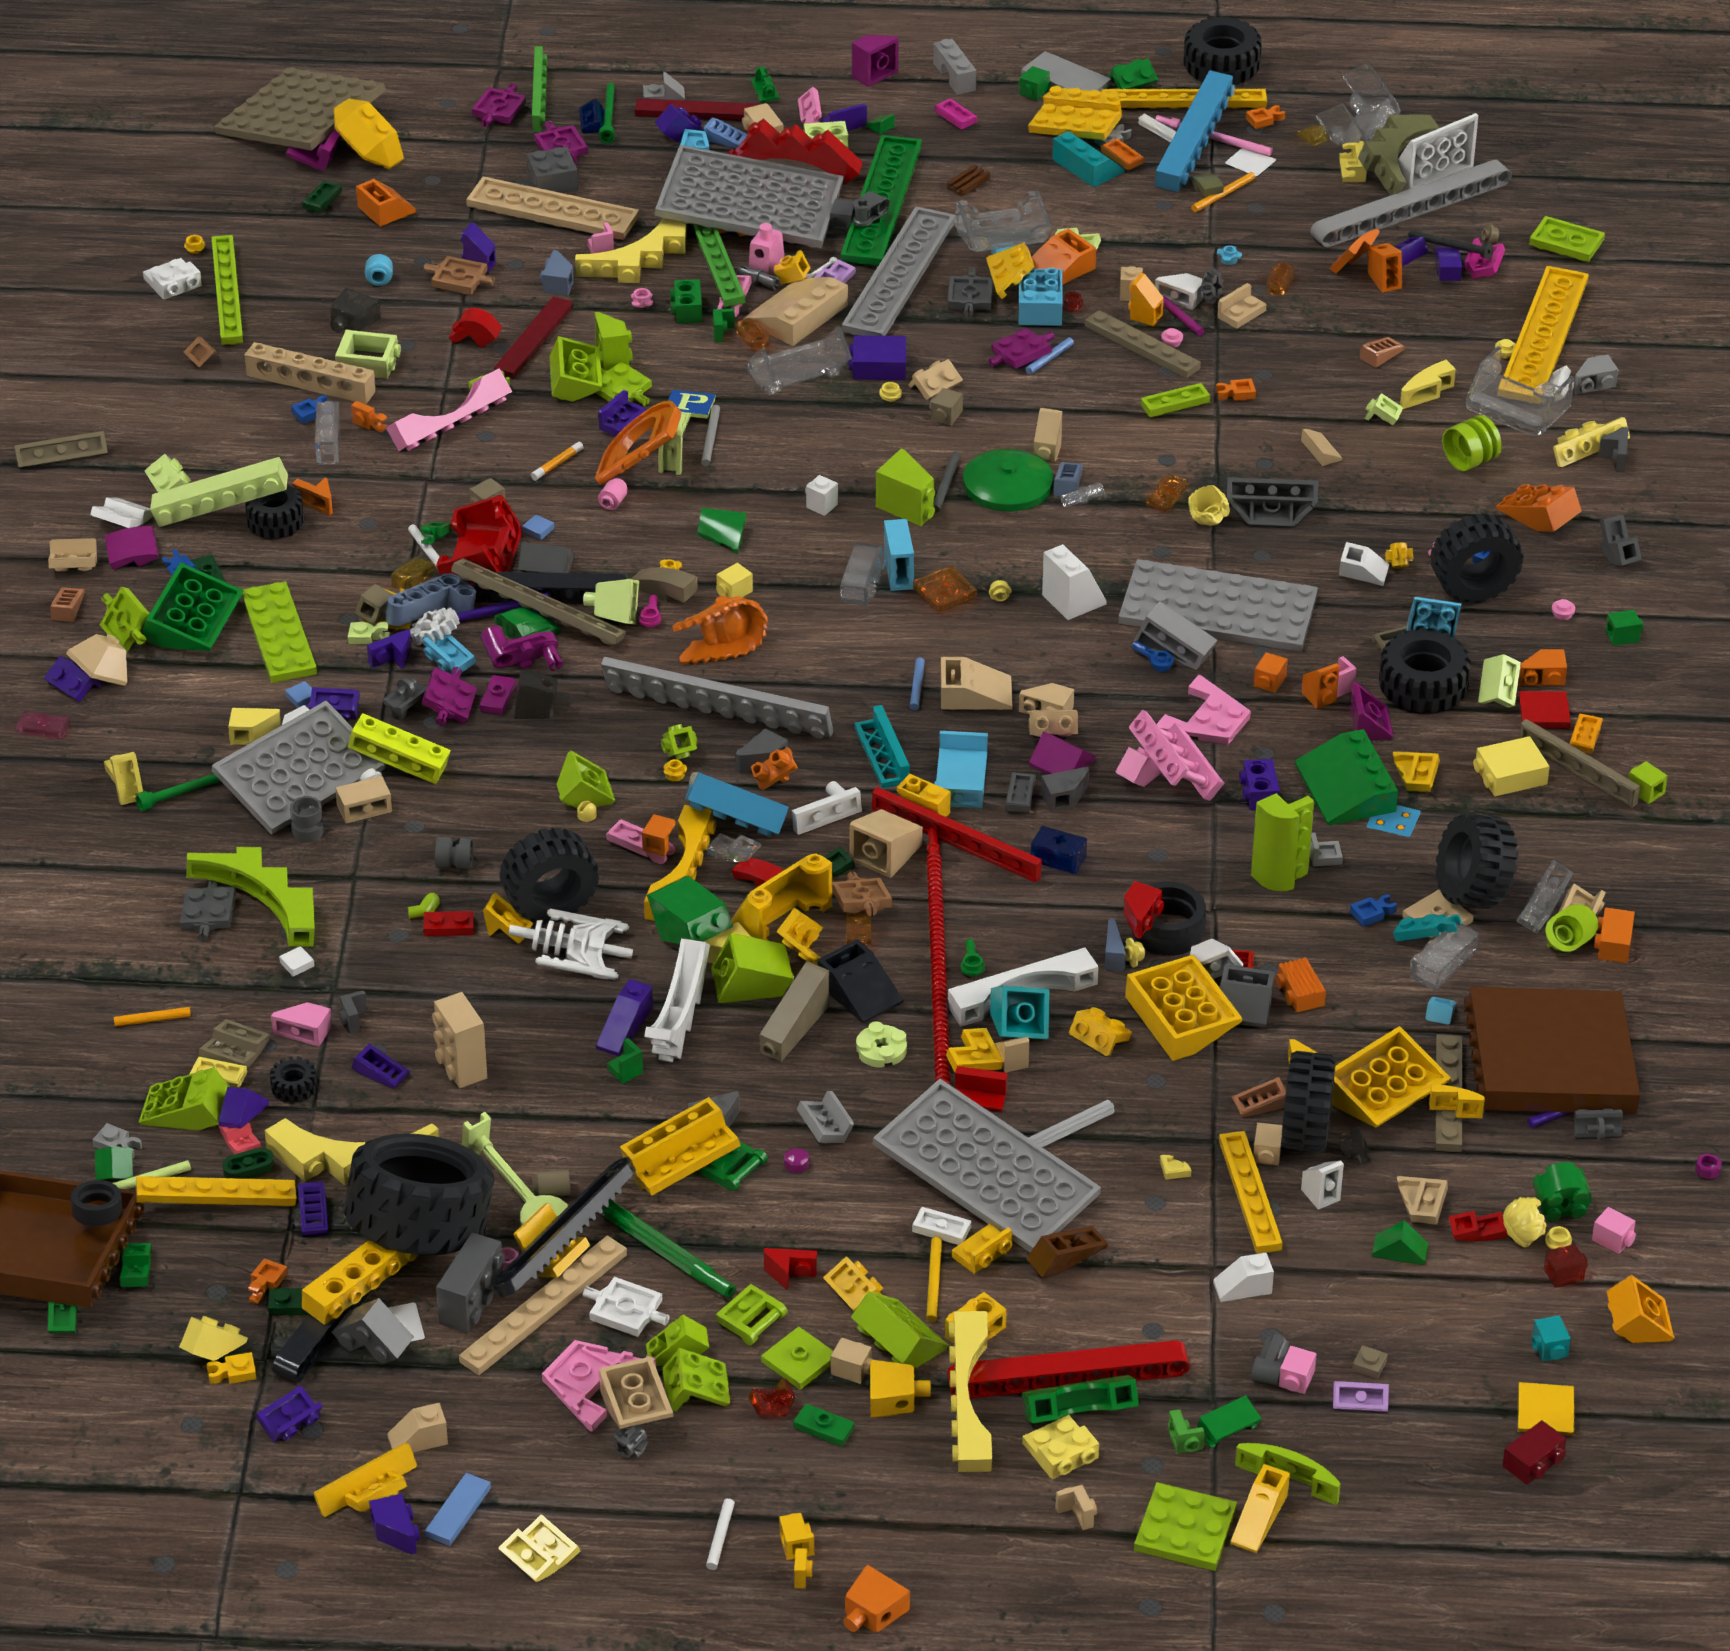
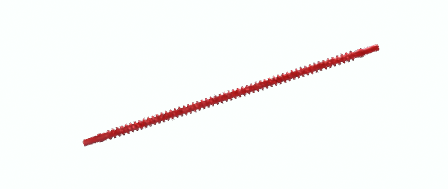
(937, 957)

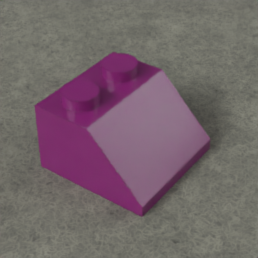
(874, 58)

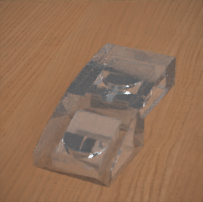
(733, 850)

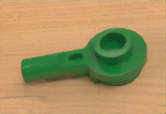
(972, 963)

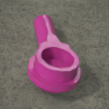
(650, 614)

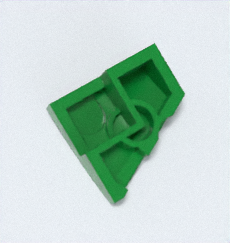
(722, 527)

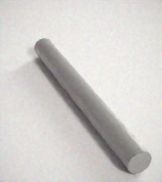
(710, 436)

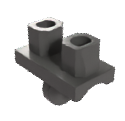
(409, 694)
(1598, 1123)

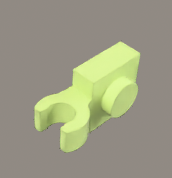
(366, 632)

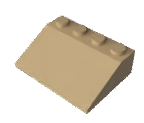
(801, 308)

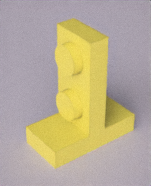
(125, 774)

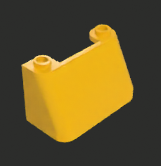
(800, 885)

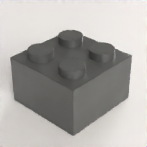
(552, 170)

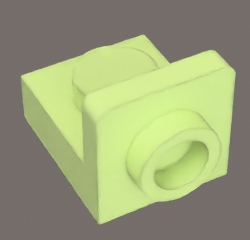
(1384, 408)

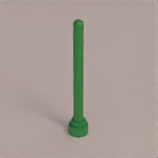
(607, 132)
(146, 800)

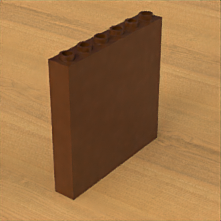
(1551, 1049)
(47, 1250)

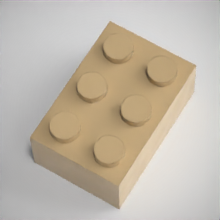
(460, 1040)

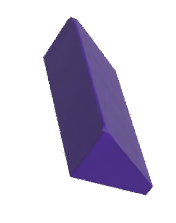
(1412, 249)

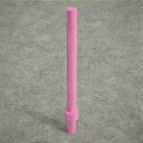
(1174, 124)

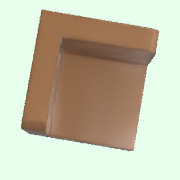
(199, 351)

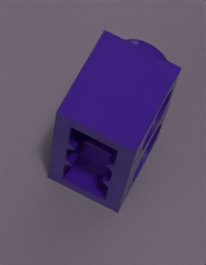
(1258, 781)

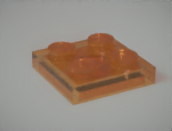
(945, 588)

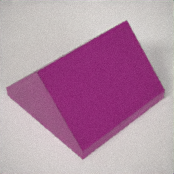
(1370, 714)
(1057, 755)

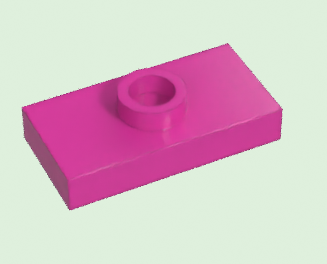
(955, 113)

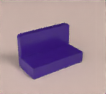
(854, 116)

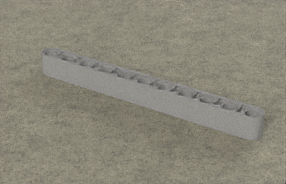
(1410, 203)

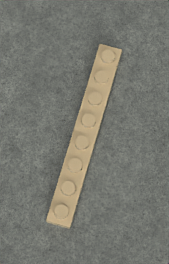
(542, 1305)

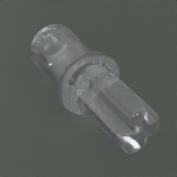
(1082, 494)

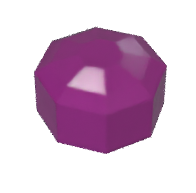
(796, 1160)
(1708, 1166)

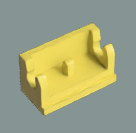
(1350, 166)

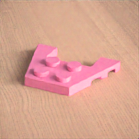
(1218, 717)
(576, 1379)

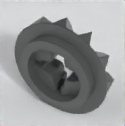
(1212, 293)

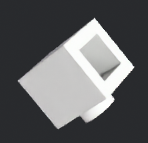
(821, 495)

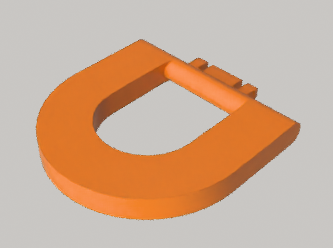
(664, 419)

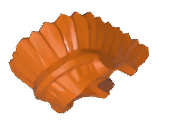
(728, 630)

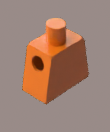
(1385, 266)
(874, 1601)

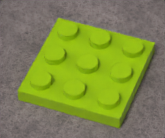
(1185, 1526)

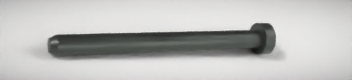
(1485, 251)

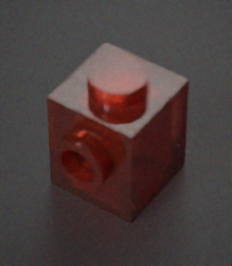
(1565, 1265)

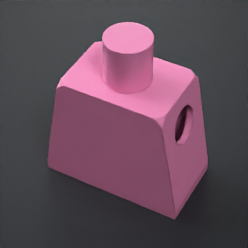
(766, 249)

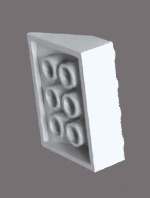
(1439, 153)

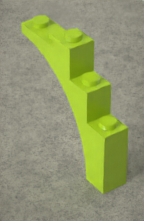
(268, 884)

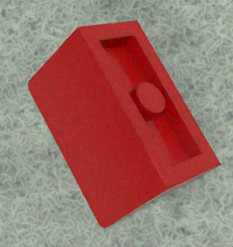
(982, 1086)

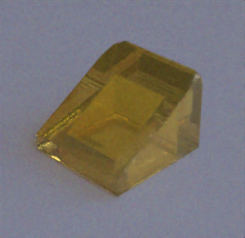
(1313, 135)

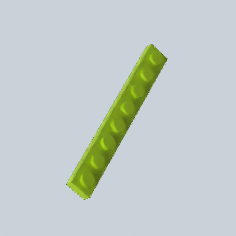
(227, 290)

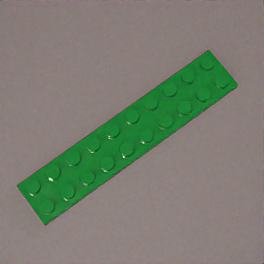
(890, 178)

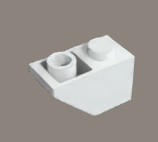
(1363, 564)

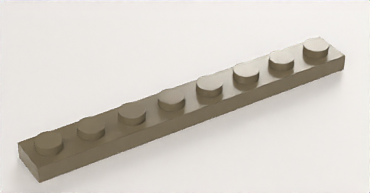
(532, 599)

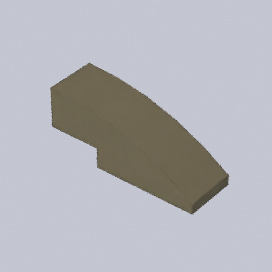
(667, 583)

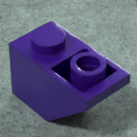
(675, 121)
(478, 246)
(393, 1523)

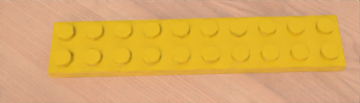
(1546, 326)

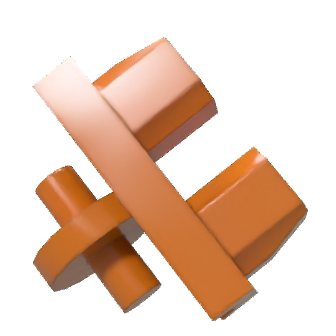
(774, 769)

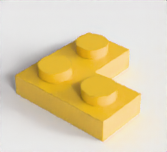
(978, 1053)

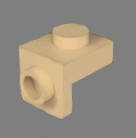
(1078, 1501)

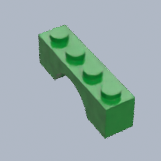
(1063, 1400)

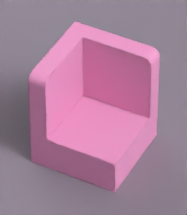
(602, 241)
(1347, 676)

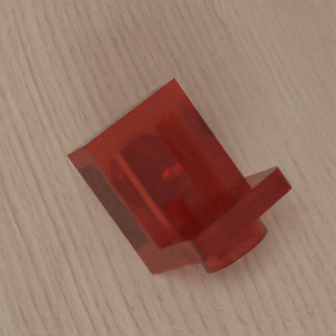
(773, 1402)

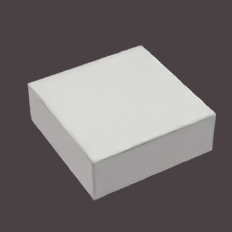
(296, 961)

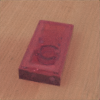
(43, 724)

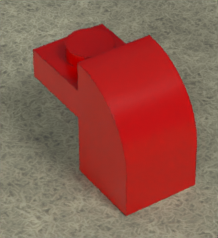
(478, 324)

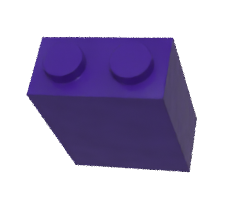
(878, 357)

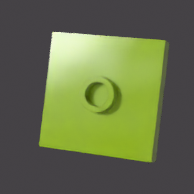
(798, 1358)

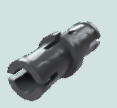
(759, 277)

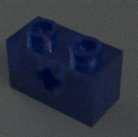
(1059, 849)

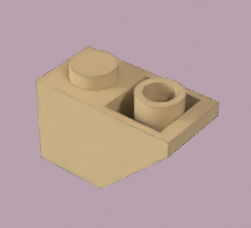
(1046, 698)

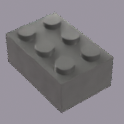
(468, 1282)

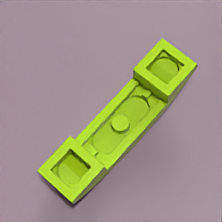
(1301, 1468)

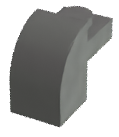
(1616, 544)

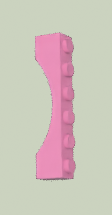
(414, 427)

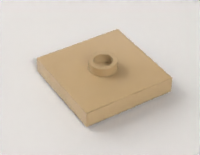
(1437, 905)

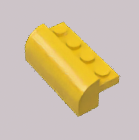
(679, 1146)

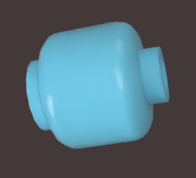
(378, 270)

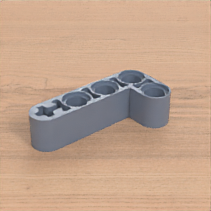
(434, 594)

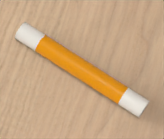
(556, 461)

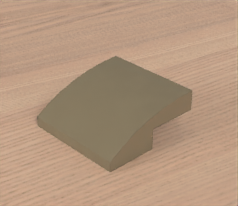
(235, 1044)

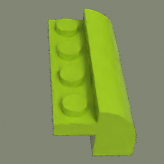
(1281, 842)

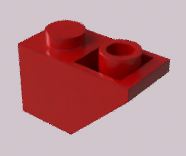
(1141, 907)

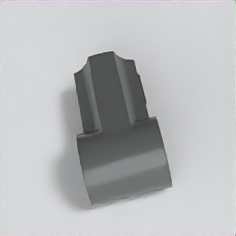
(1268, 1364)

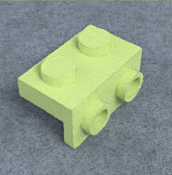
(166, 474)

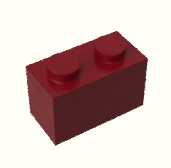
(1534, 1452)

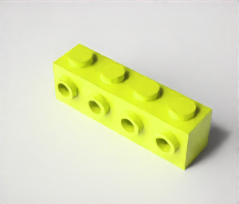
(399, 748)

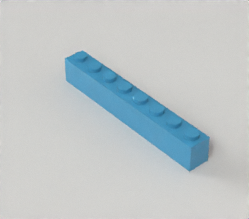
(1194, 131)

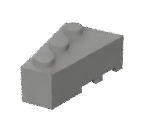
(1173, 633)

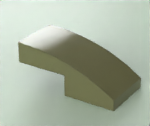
(1207, 183)

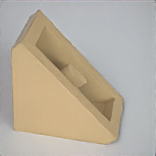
(1014, 1053)

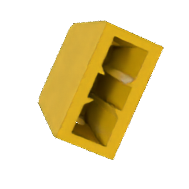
(894, 1388)

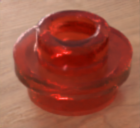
(1072, 301)

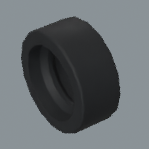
(96, 1191)

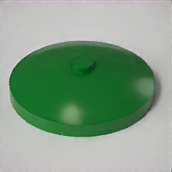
(1008, 480)

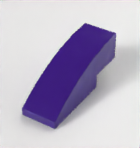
(1448, 263)

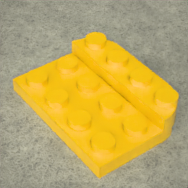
(1082, 112)

